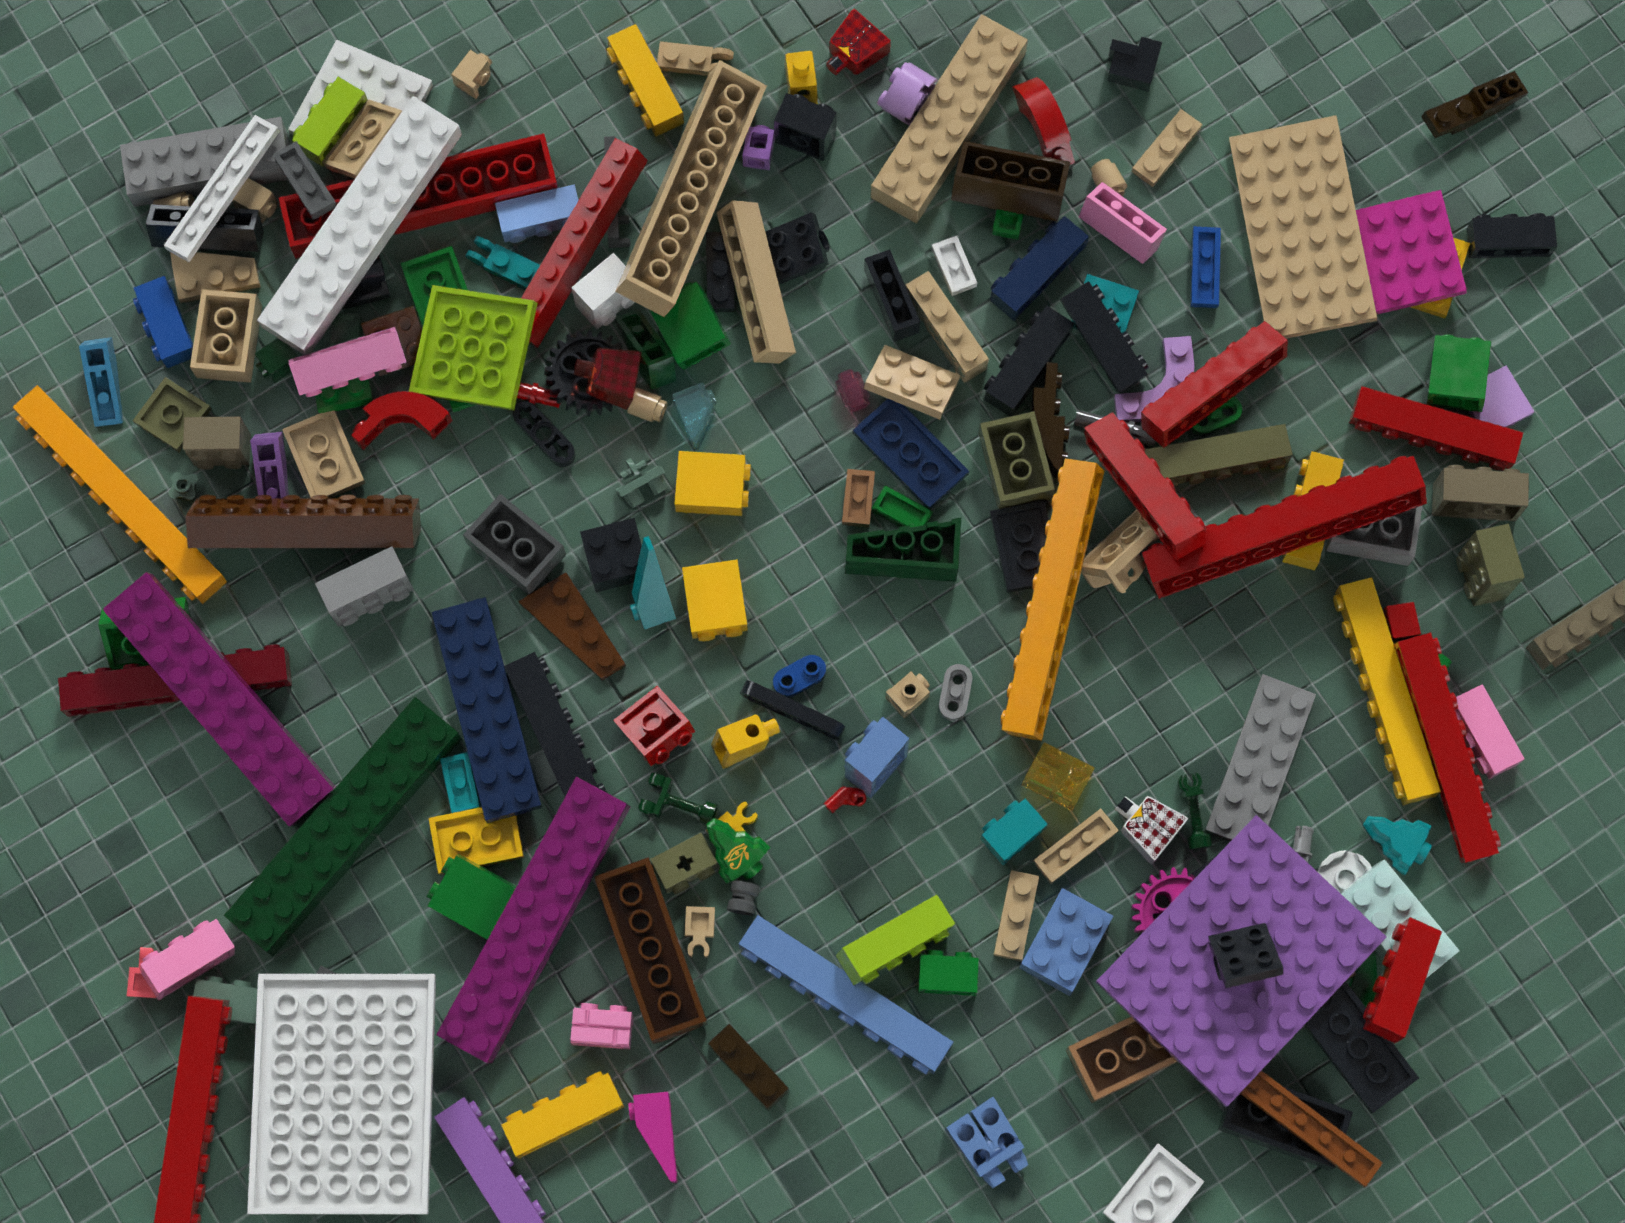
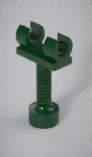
(705, 812)
(1198, 838)

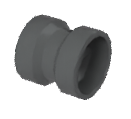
(743, 898)

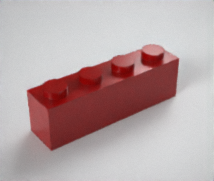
(1402, 979)

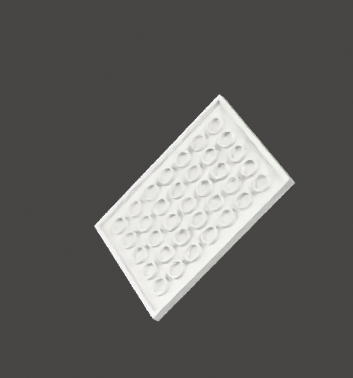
(342, 1094)

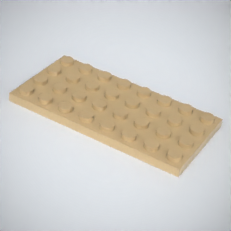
(1303, 228)

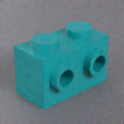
(1013, 830)

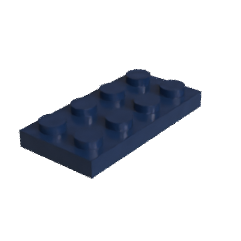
(910, 452)

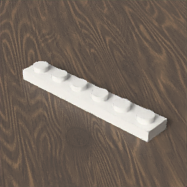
(221, 188)

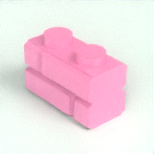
(601, 1027)

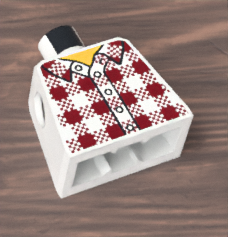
(1150, 826)

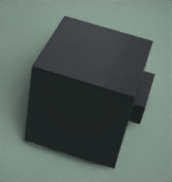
(1133, 64)

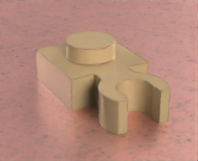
(699, 925)

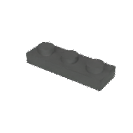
(304, 180)

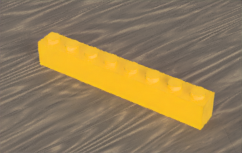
(1386, 691)

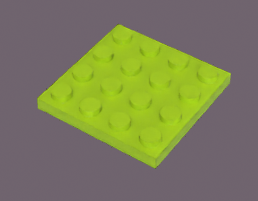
(473, 347)

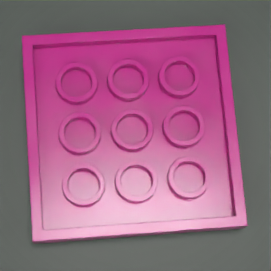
(1410, 252)

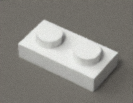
(954, 265)

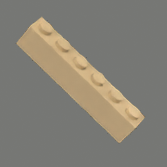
(756, 282)

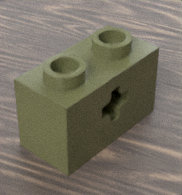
(692, 850)

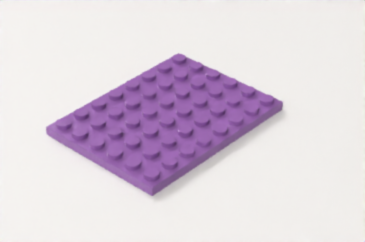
(1235, 1031)

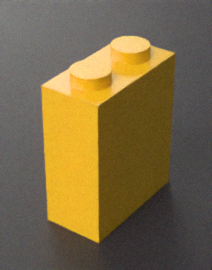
(711, 483)
(715, 600)

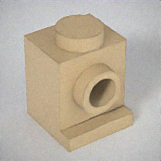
(472, 73)
(907, 703)

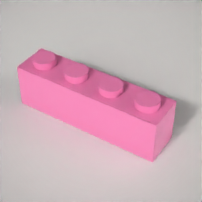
(347, 361)

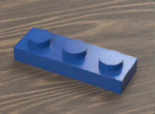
(1205, 267)

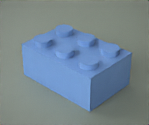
(876, 756)
(1066, 942)

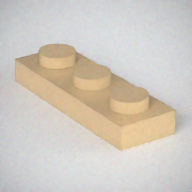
(1166, 148)
(1075, 846)
(1016, 915)

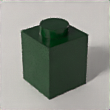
(274, 360)

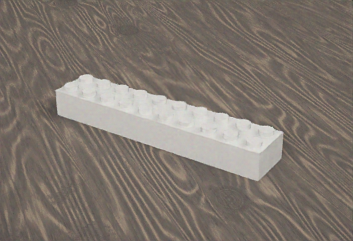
(360, 226)

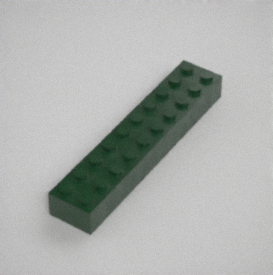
(343, 827)

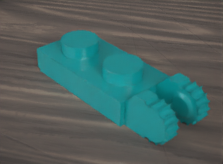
(504, 263)

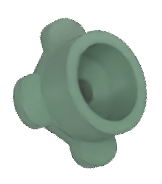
(188, 492)

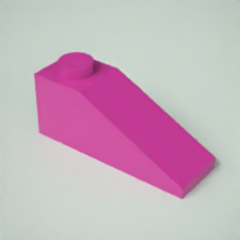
(654, 1122)

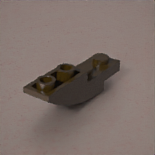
(1475, 106)
(1051, 427)

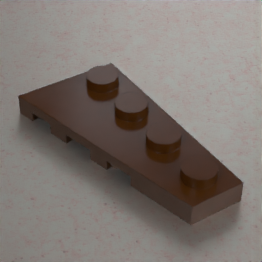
(571, 621)

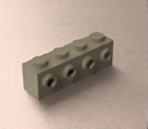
(1579, 628)

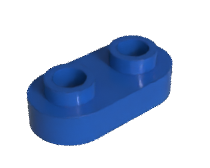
(800, 676)

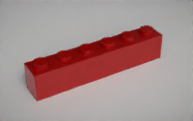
(1213, 384)
(1435, 428)
(1145, 485)

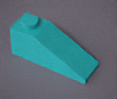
(649, 590)

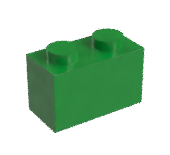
(948, 973)

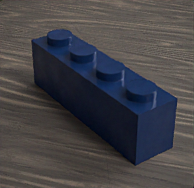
(1038, 268)

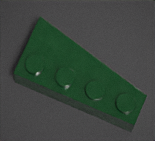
(908, 552)

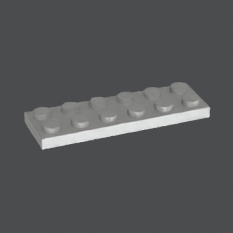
(1260, 757)

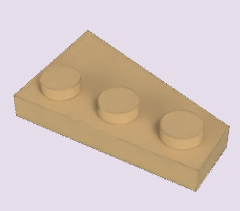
(213, 273)

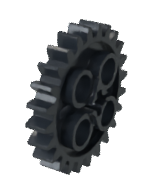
(563, 380)

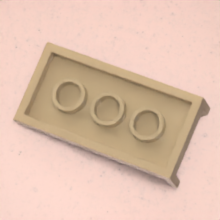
(1118, 554)

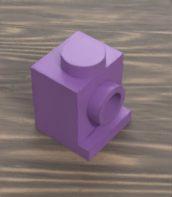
(758, 157)

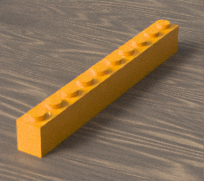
(119, 493)
(1052, 599)

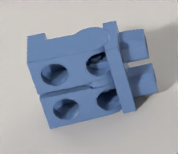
(989, 1151)

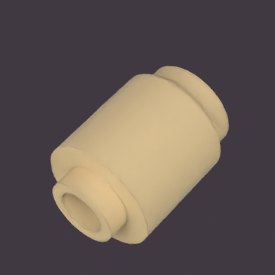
(1108, 173)
(647, 406)

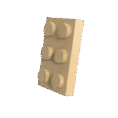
(361, 138)
(912, 382)
(323, 455)

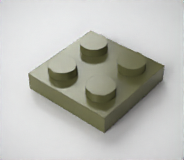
(165, 413)

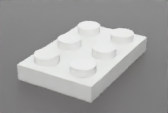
(1154, 1191)

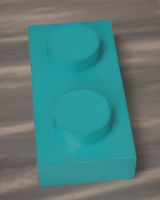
(460, 783)

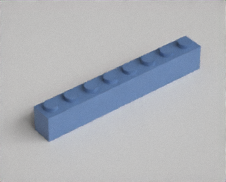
(834, 989)

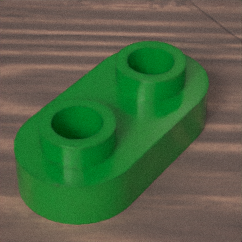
(1217, 420)

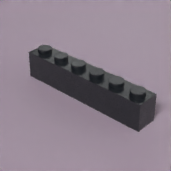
(551, 722)

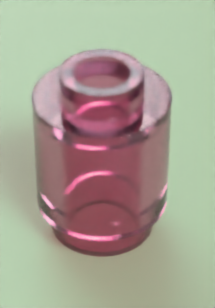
(852, 391)

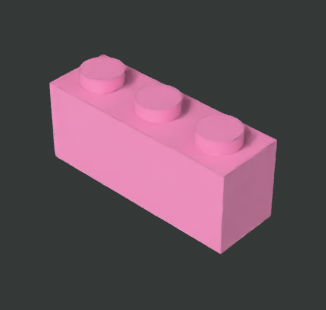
(1122, 223)
(1487, 733)
(186, 958)

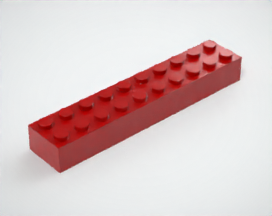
(460, 189)
(1290, 525)

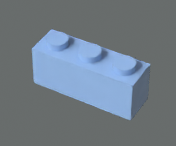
(536, 213)

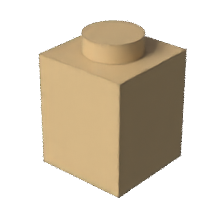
(255, 197)

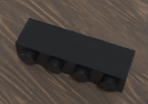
(233, 232)
(1104, 338)
(1028, 361)

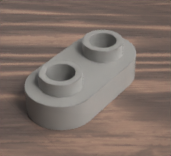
(955, 693)

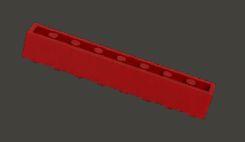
(582, 234)
(1446, 747)
(192, 1110)

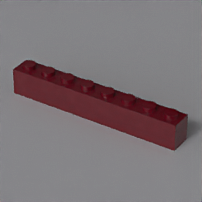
(142, 685)

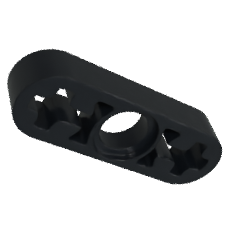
(563, 443)

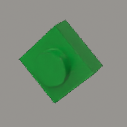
(1007, 224)

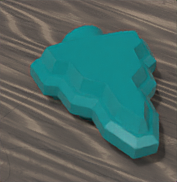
(1400, 840)

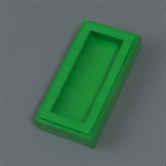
(900, 509)

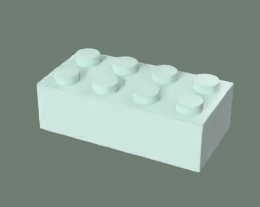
(1388, 901)

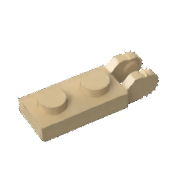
(690, 58)

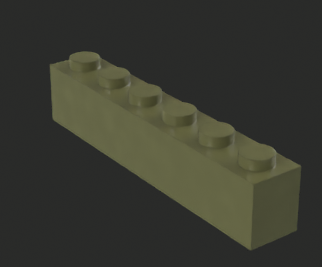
(1224, 455)

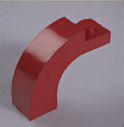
(1046, 118)
(401, 408)

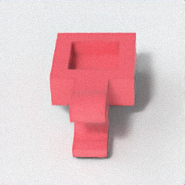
(136, 983)

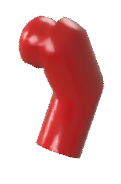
(845, 796)

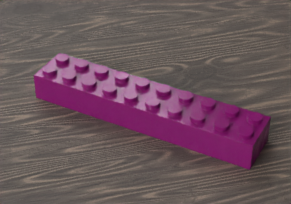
(219, 699)
(533, 920)

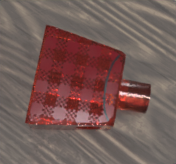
(611, 375)

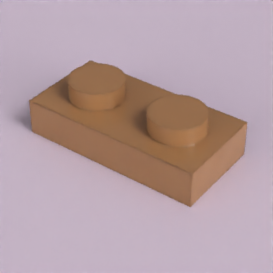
(858, 498)

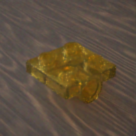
(1058, 776)

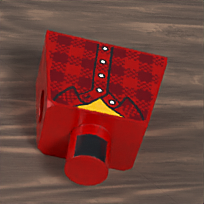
(856, 45)

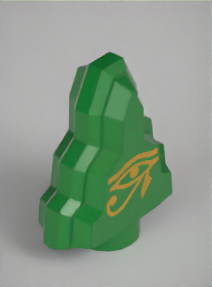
(736, 851)

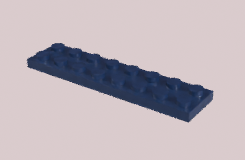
(486, 710)

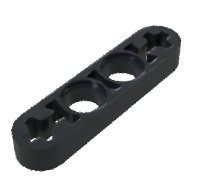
(792, 710)

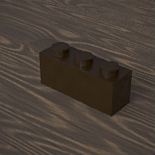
(748, 1067)

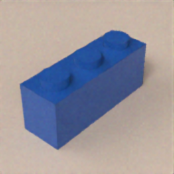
(163, 322)

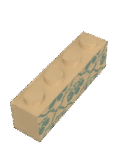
(947, 327)

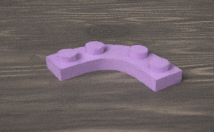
(1178, 364)

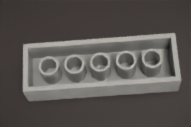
(189, 160)

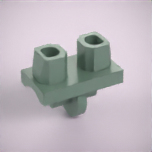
(630, 489)

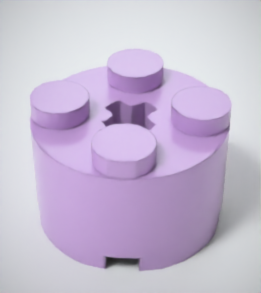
(907, 92)

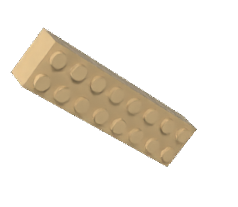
(948, 118)

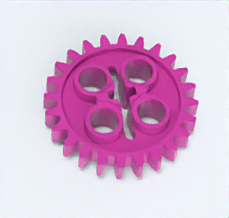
(1169, 886)

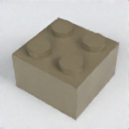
(216, 442)

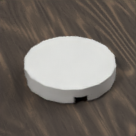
(1337, 865)

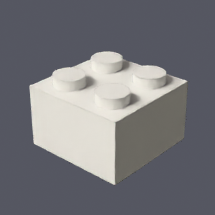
(596, 292)

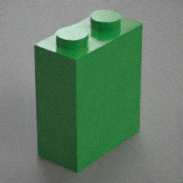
(692, 327)
(1458, 373)
(470, 895)

